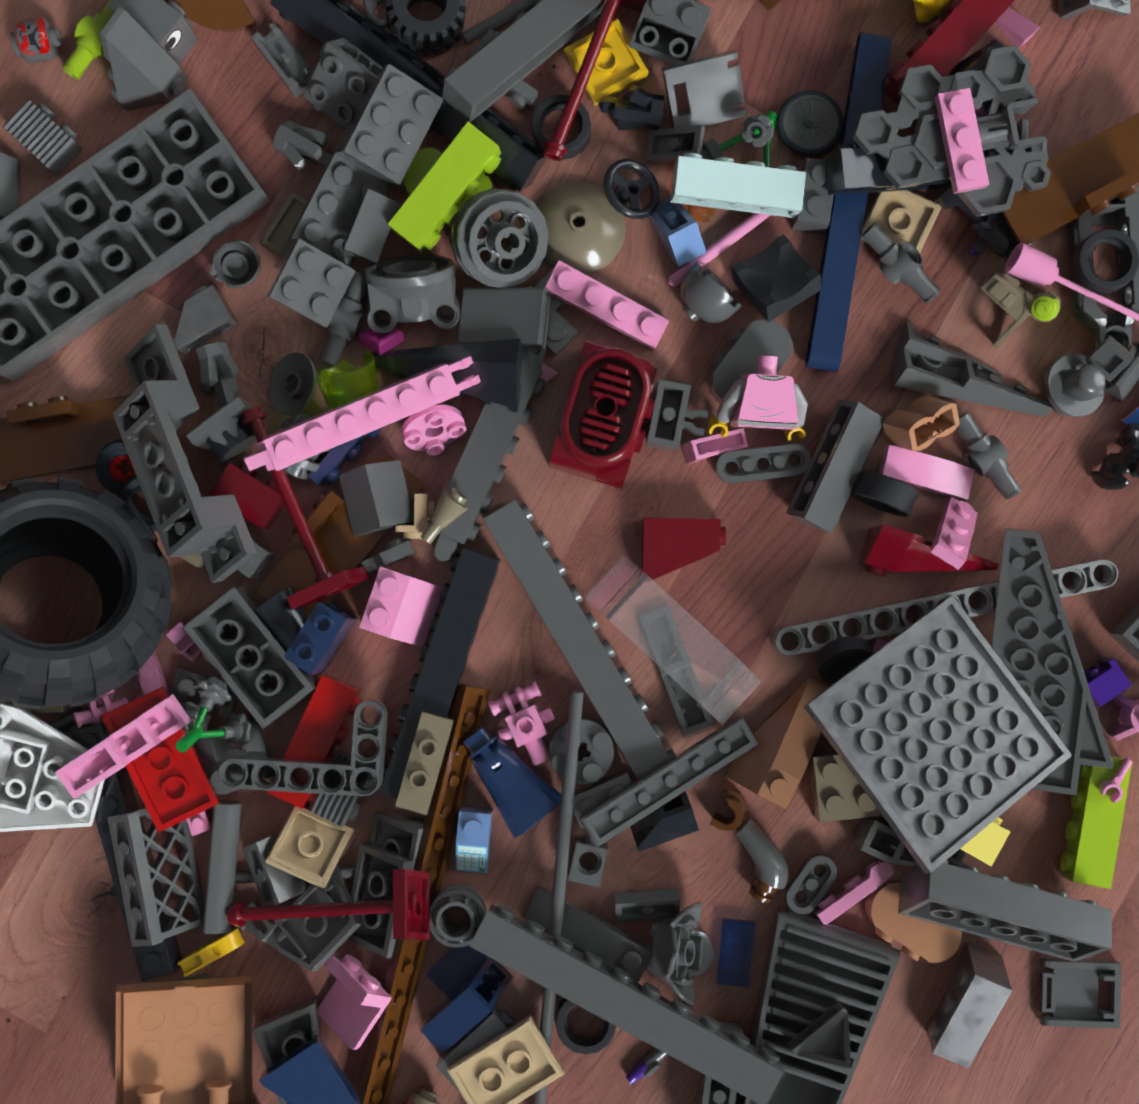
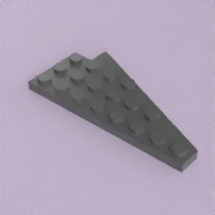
(1041, 655)

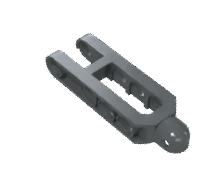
(1125, 218)

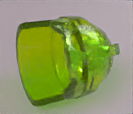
(347, 381)

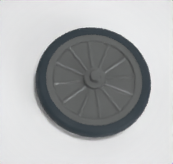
(810, 122)

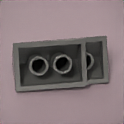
(391, 847)

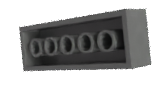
(1006, 911)

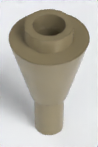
(449, 507)

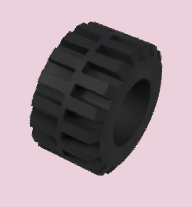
(426, 35)

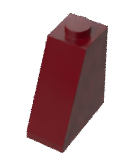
(678, 542)

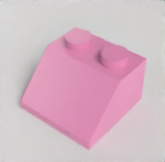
(401, 607)

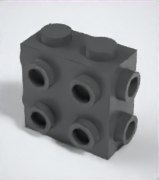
(342, 81)

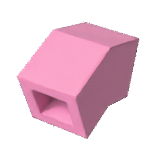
(183, 641)

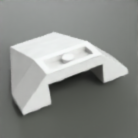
(29, 788)

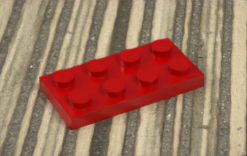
(168, 781)

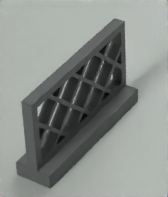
(138, 877)

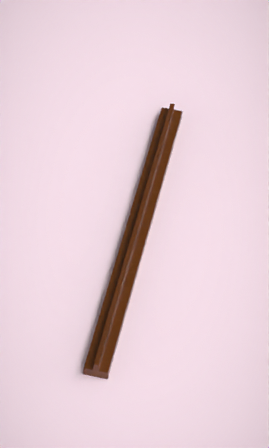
(432, 858)

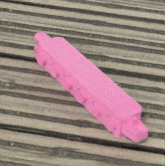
(360, 416)

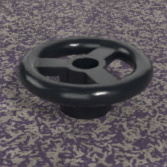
(625, 195)

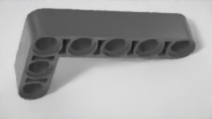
(317, 770)

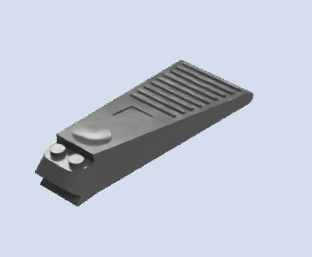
(804, 976)

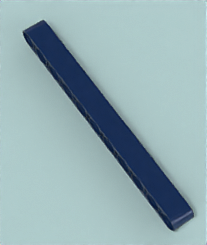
(847, 214)

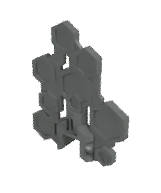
(923, 156)

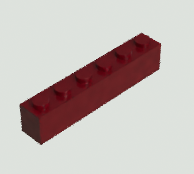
(948, 39)

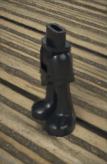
(990, 228)

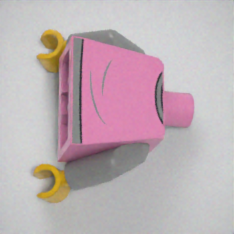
(763, 402)

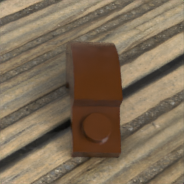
(218, 14)

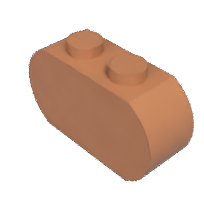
(918, 937)

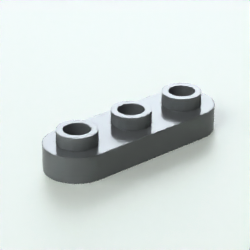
(775, 457)

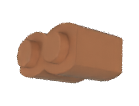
(921, 423)

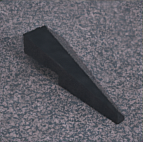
(494, 361)

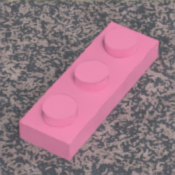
(961, 140)
(954, 532)

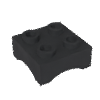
(776, 279)

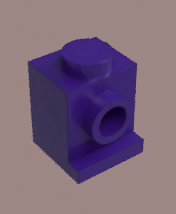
(1106, 681)

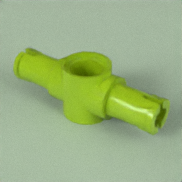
(88, 43)

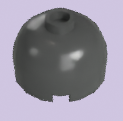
(707, 296)

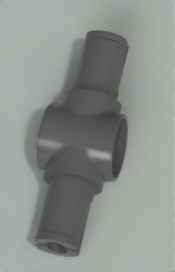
(900, 262)
(346, 320)
(987, 456)

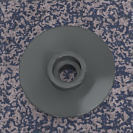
(293, 383)

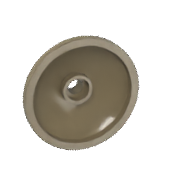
(584, 247)

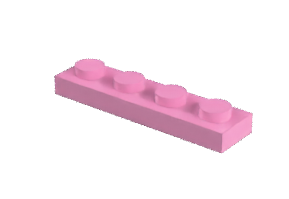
(606, 305)

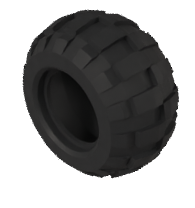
(123, 561)

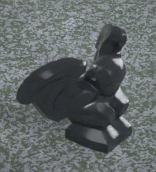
(1122, 463)

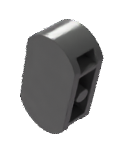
(757, 340)

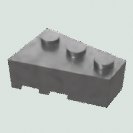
(969, 1005)

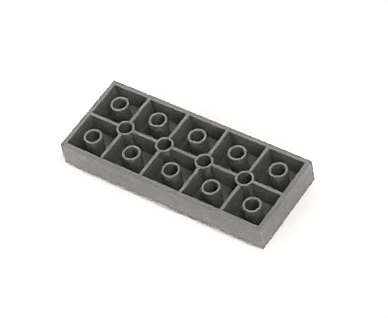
(116, 229)

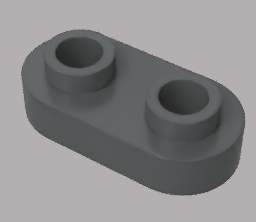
(812, 884)

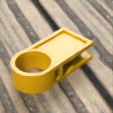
(211, 951)

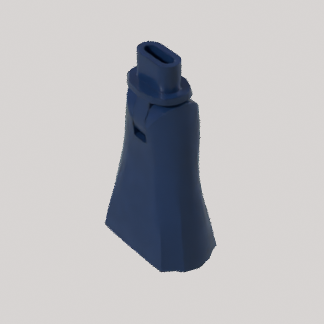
(513, 785)

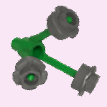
(756, 130)

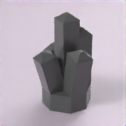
(301, 143)
(217, 372)

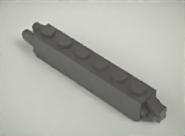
(485, 454)

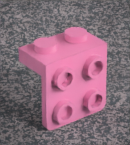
(352, 1001)

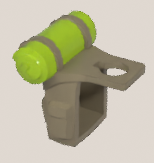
(1019, 302)

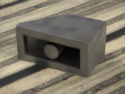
(203, 319)

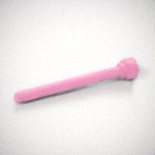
(719, 246)

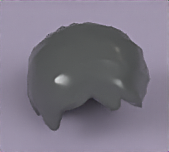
(236, 264)

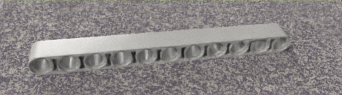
(1082, 582)

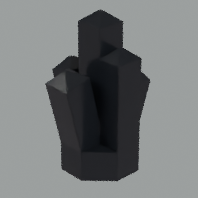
(634, 109)

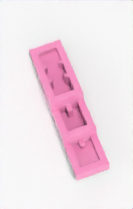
(123, 746)

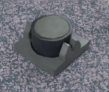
(224, 431)

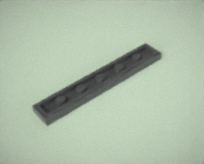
(667, 781)

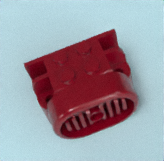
(598, 444)

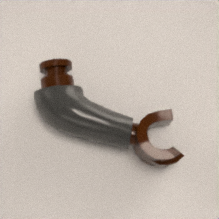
(769, 862)

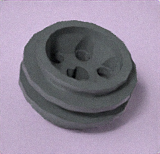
(525, 244)

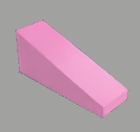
(714, 446)

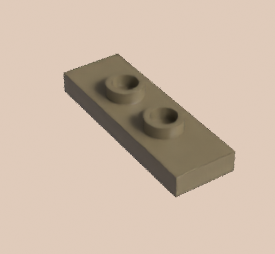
(424, 763)

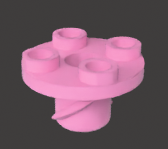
(433, 429)

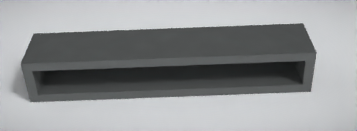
(516, 53)

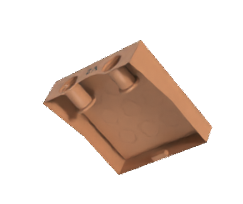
(184, 1042)

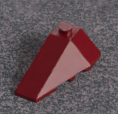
(903, 552)

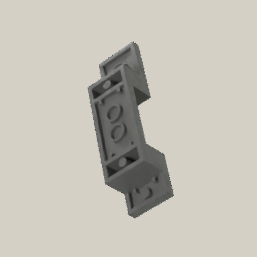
(367, 156)
(148, 429)

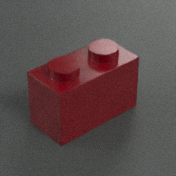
(257, 501)

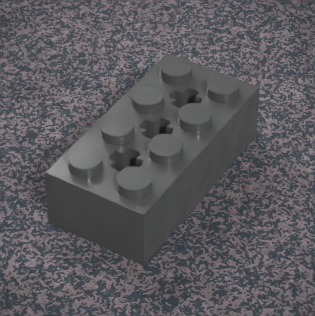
(231, 657)

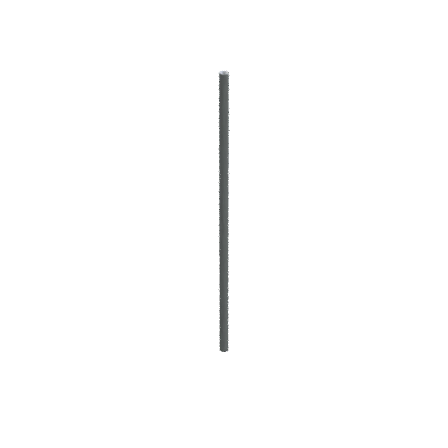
(561, 858)

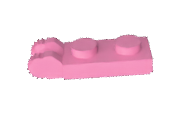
(855, 890)

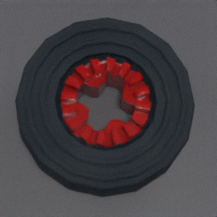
(106, 467)

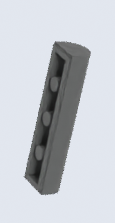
(222, 866)

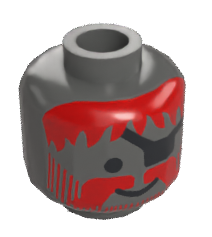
(35, 40)

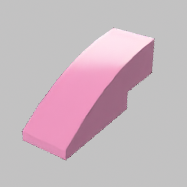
(927, 472)

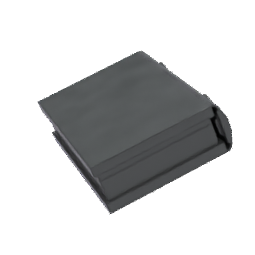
(505, 315)

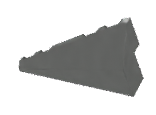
(936, 370)

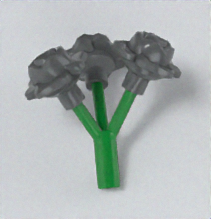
(237, 729)

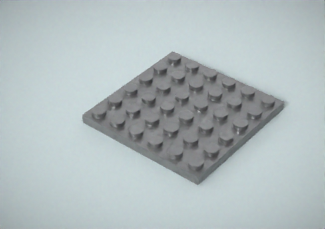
(938, 733)

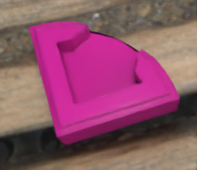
(381, 342)

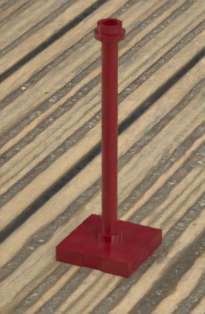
(554, 149)
(326, 582)
(409, 907)

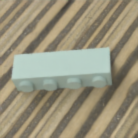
(738, 186)

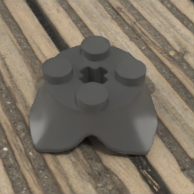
(680, 952)

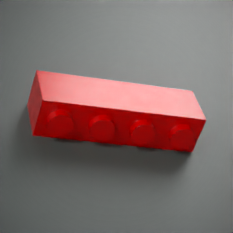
(320, 731)

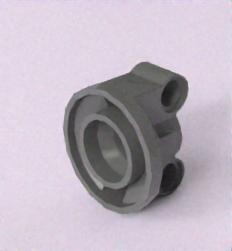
(412, 291)

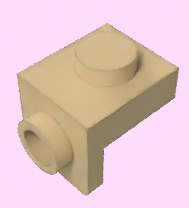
(422, 515)

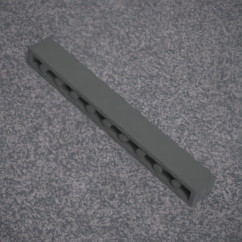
(577, 638)
(628, 1004)

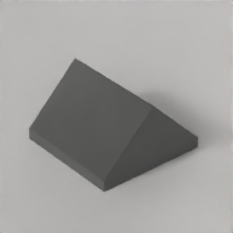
(376, 497)

